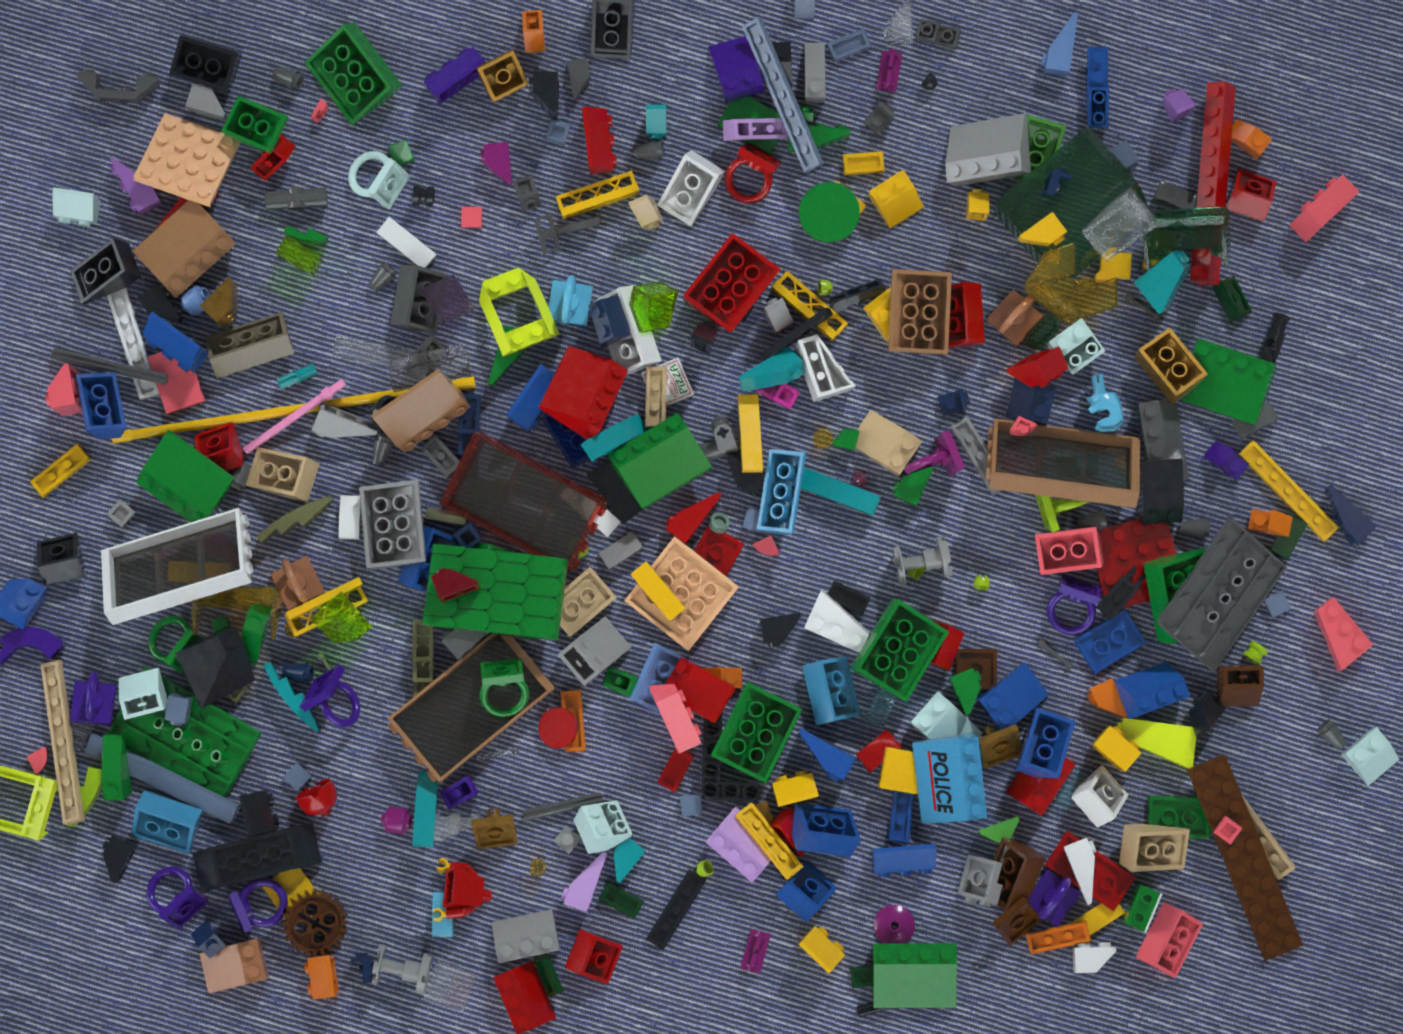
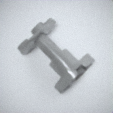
(930, 559)
(410, 971)

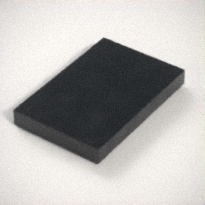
(613, 489)

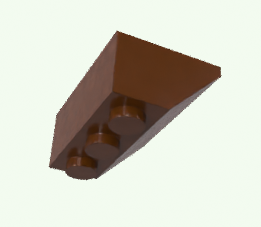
(1018, 871)

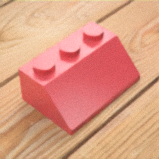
(63, 392)
(1069, 550)
(676, 716)
(1169, 940)

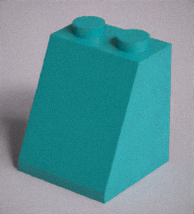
(1164, 280)

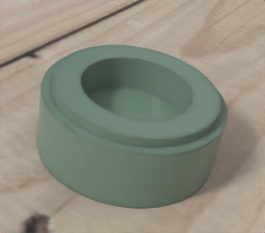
(719, 523)

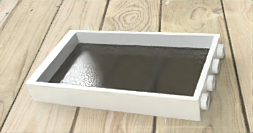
(176, 566)

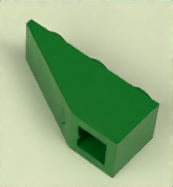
(825, 136)

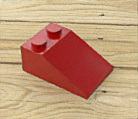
(703, 691)

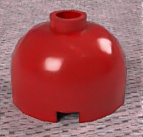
(318, 799)

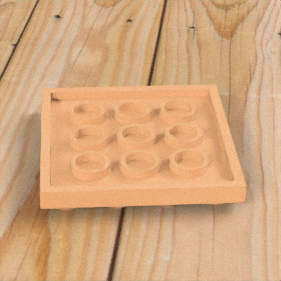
(186, 160)
(695, 584)

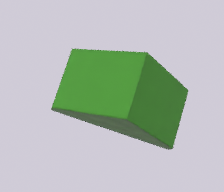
(1000, 830)

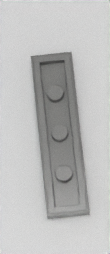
(973, 447)

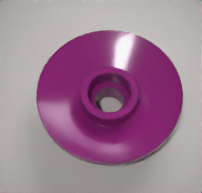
(891, 914)

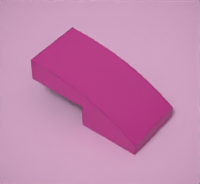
(780, 394)

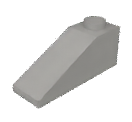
(814, 72)
(339, 423)

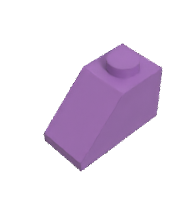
(1177, 104)

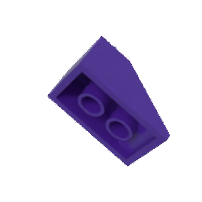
(736, 69)

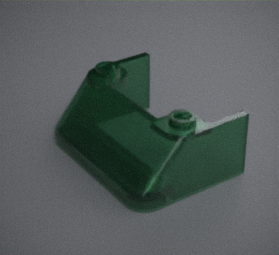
(1189, 230)

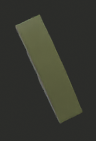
(302, 515)
(422, 656)

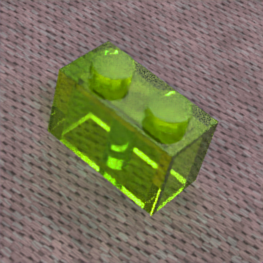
(299, 256)

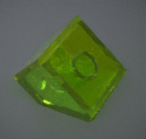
(653, 305)
(341, 620)

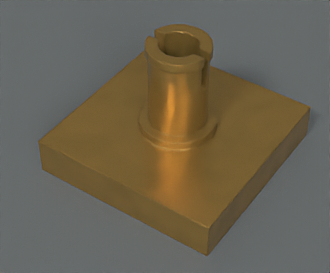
(999, 745)
(494, 830)

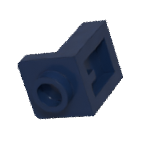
(1052, 182)
(953, 402)
(366, 970)

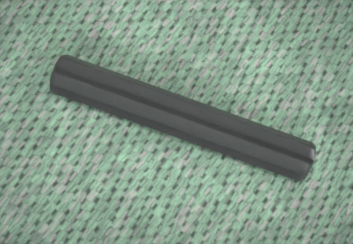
(562, 806)

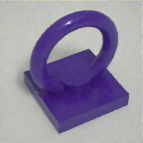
(1077, 591)
(323, 689)
(93, 701)
(1053, 897)
(183, 905)
(243, 909)

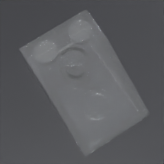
(1119, 224)

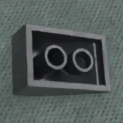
(612, 28)
(105, 271)
(1161, 491)

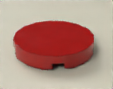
(558, 728)

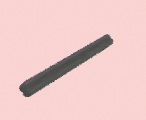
(109, 366)

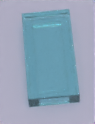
(1066, 791)

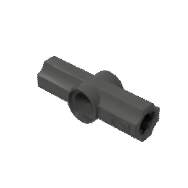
(296, 198)

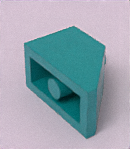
(656, 122)
(625, 857)

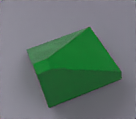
(846, 439)

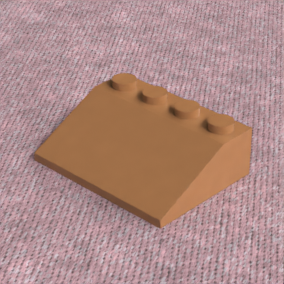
(184, 247)
(919, 312)
(421, 411)

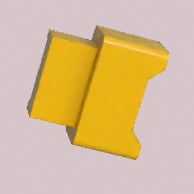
(1116, 267)

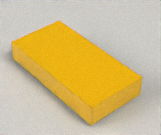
(863, 163)

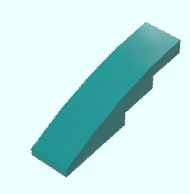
(614, 437)
(839, 492)
(289, 696)
(425, 811)

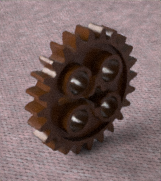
(304, 938)

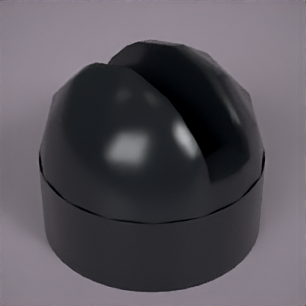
(930, 82)

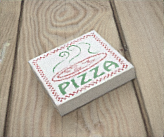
(677, 383)

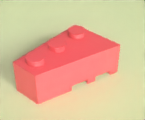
(1326, 205)
(1341, 633)

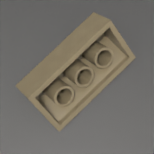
(249, 345)

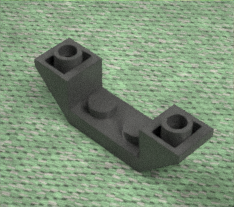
(144, 86)

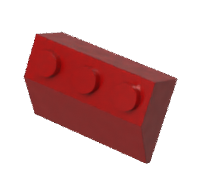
(599, 140)
(966, 315)
(1038, 792)
(524, 997)

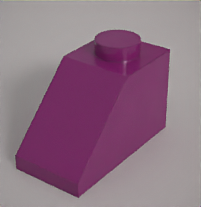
(498, 160)

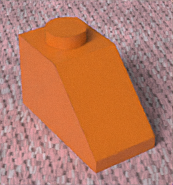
(533, 31)
(1249, 138)
(1107, 698)

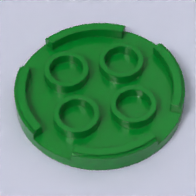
(829, 212)

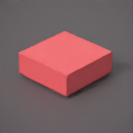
(471, 217)
(1227, 830)

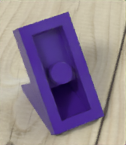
(1226, 460)
(459, 792)

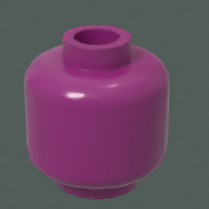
(396, 820)

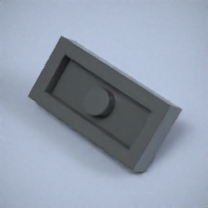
(441, 456)

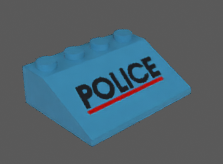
(949, 779)

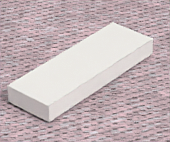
(406, 243)

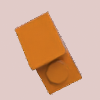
(1270, 522)
(730, 675)

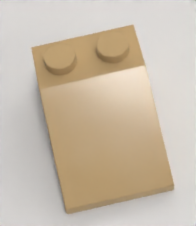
(886, 443)
(282, 474)
(1153, 847)

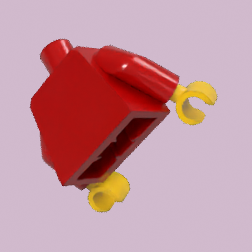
(462, 890)

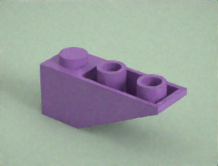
(142, 196)

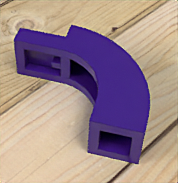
(31, 636)

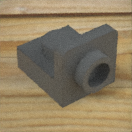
(879, 118)
(527, 192)

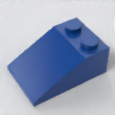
(1012, 697)
(830, 758)

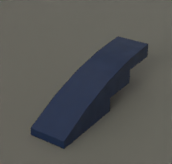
(469, 422)

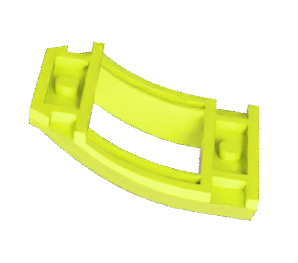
(525, 335)
(39, 804)

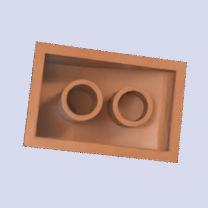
(235, 966)

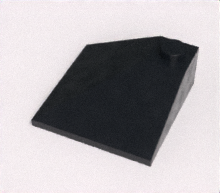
(216, 665)

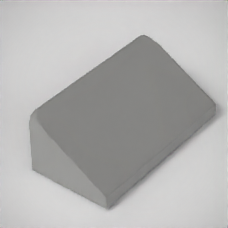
(620, 550)

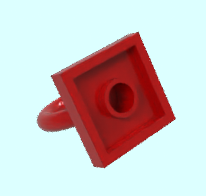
(758, 161)

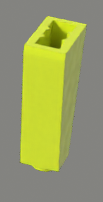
(1164, 740)

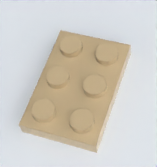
(583, 601)

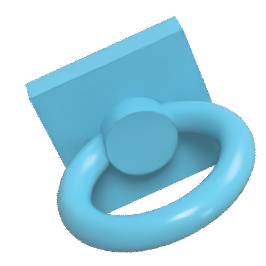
(570, 302)

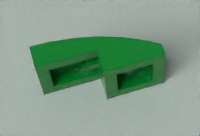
(310, 237)

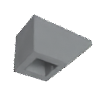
(778, 315)

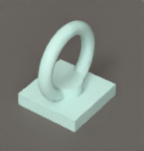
(387, 183)

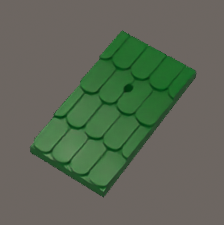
(516, 596)
(204, 750)

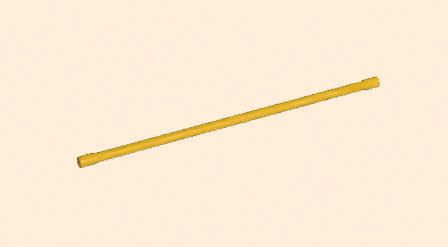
(129, 435)

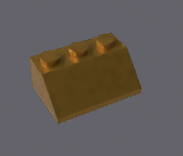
(1170, 365)

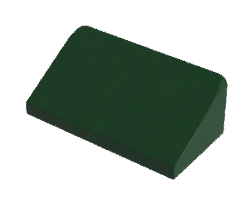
(1232, 299)

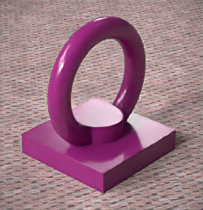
(945, 454)

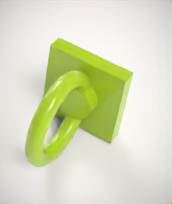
(1051, 508)

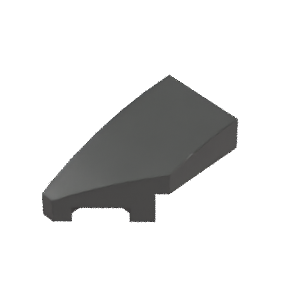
(579, 76)

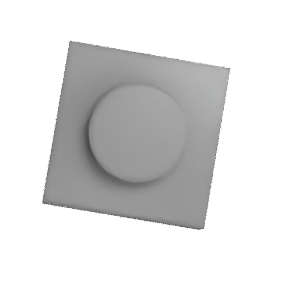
(121, 513)
(567, 839)

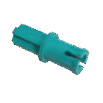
(297, 376)

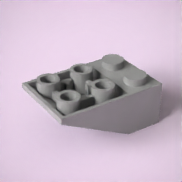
(594, 651)

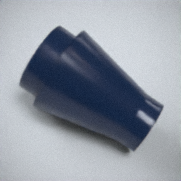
(299, 672)

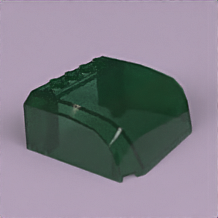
(1094, 184)

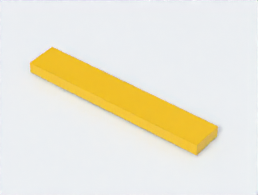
(1288, 491)

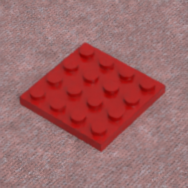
(1128, 546)

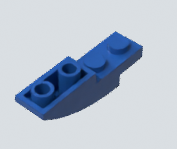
(1097, 87)

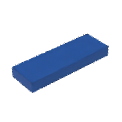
(900, 817)

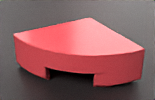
(319, 111)
(1022, 427)
(767, 546)
(38, 760)

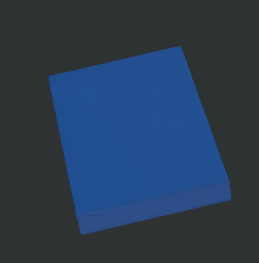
(1109, 641)

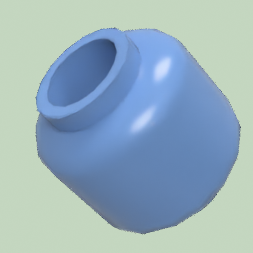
(193, 299)

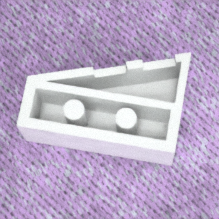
(821, 370)
(836, 624)

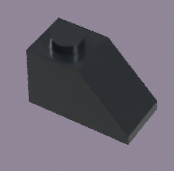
(778, 628)
(1205, 713)
(117, 856)

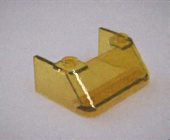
(1064, 296)
(241, 598)

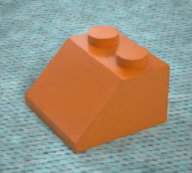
(322, 976)

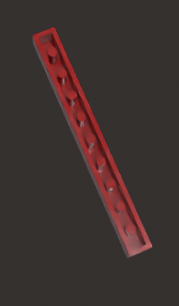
(1213, 171)

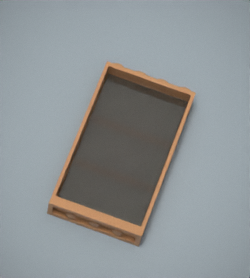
(1064, 464)
(447, 719)

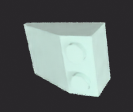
(942, 719)

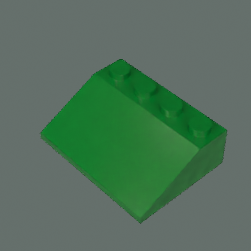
(353, 73)
(1234, 382)
(659, 461)
(184, 479)
(1163, 580)
(899, 649)
(756, 732)
(914, 975)

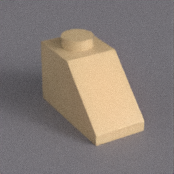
(646, 212)

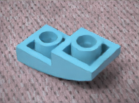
(446, 926)

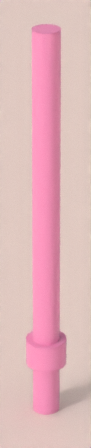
(326, 394)

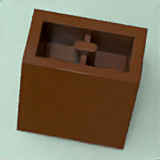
(1240, 684)

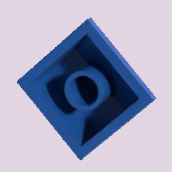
(21, 601)
(806, 891)

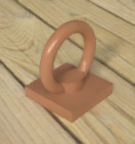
(1014, 317)
(297, 582)

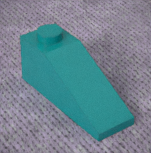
(774, 371)

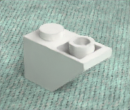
(1091, 959)

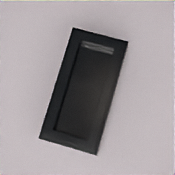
(849, 598)

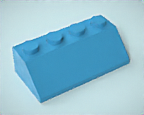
(781, 492)

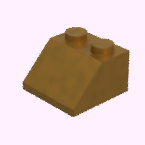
(502, 75)
(222, 304)

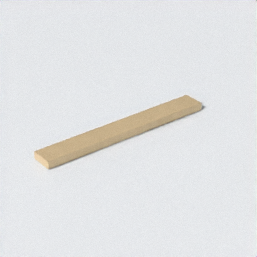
(62, 742)

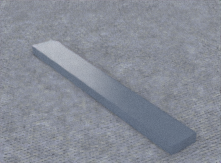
(782, 95)
(171, 783)

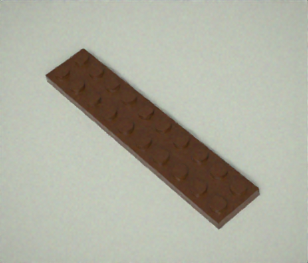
(1245, 858)

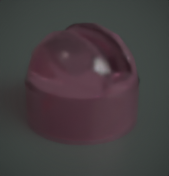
(858, 479)

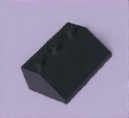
(205, 63)

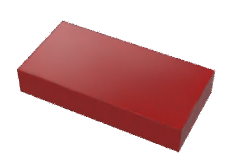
(675, 770)

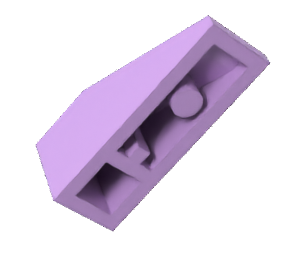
(754, 129)
(583, 887)

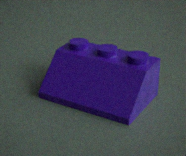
(454, 75)

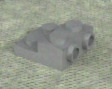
(980, 881)

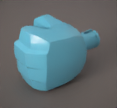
(1106, 401)

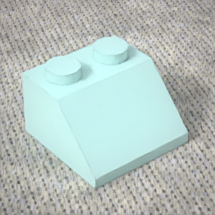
(75, 207)
(1371, 755)

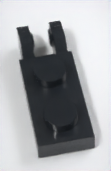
(857, 295)
(1119, 594)

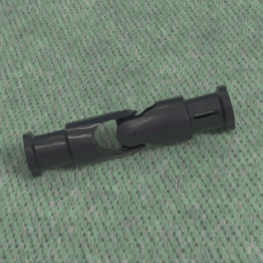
(1274, 335)

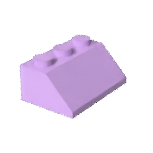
(738, 847)

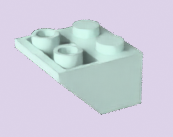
(1077, 346)
(142, 693)
(602, 826)

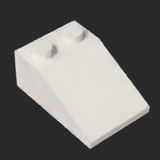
(690, 187)

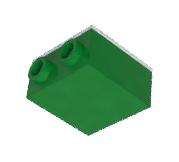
(1141, 908)

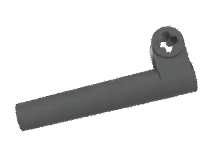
(724, 440)

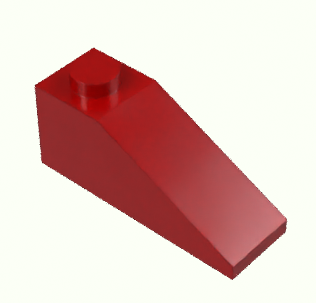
(689, 520)

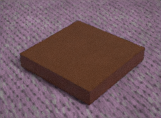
(980, 660)
(1016, 921)

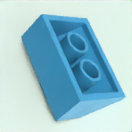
(831, 690)
(166, 822)

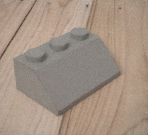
(525, 936)

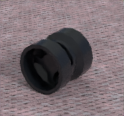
(421, 195)

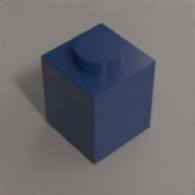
(468, 535)
(208, 939)

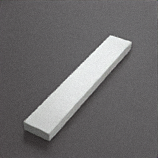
(132, 340)

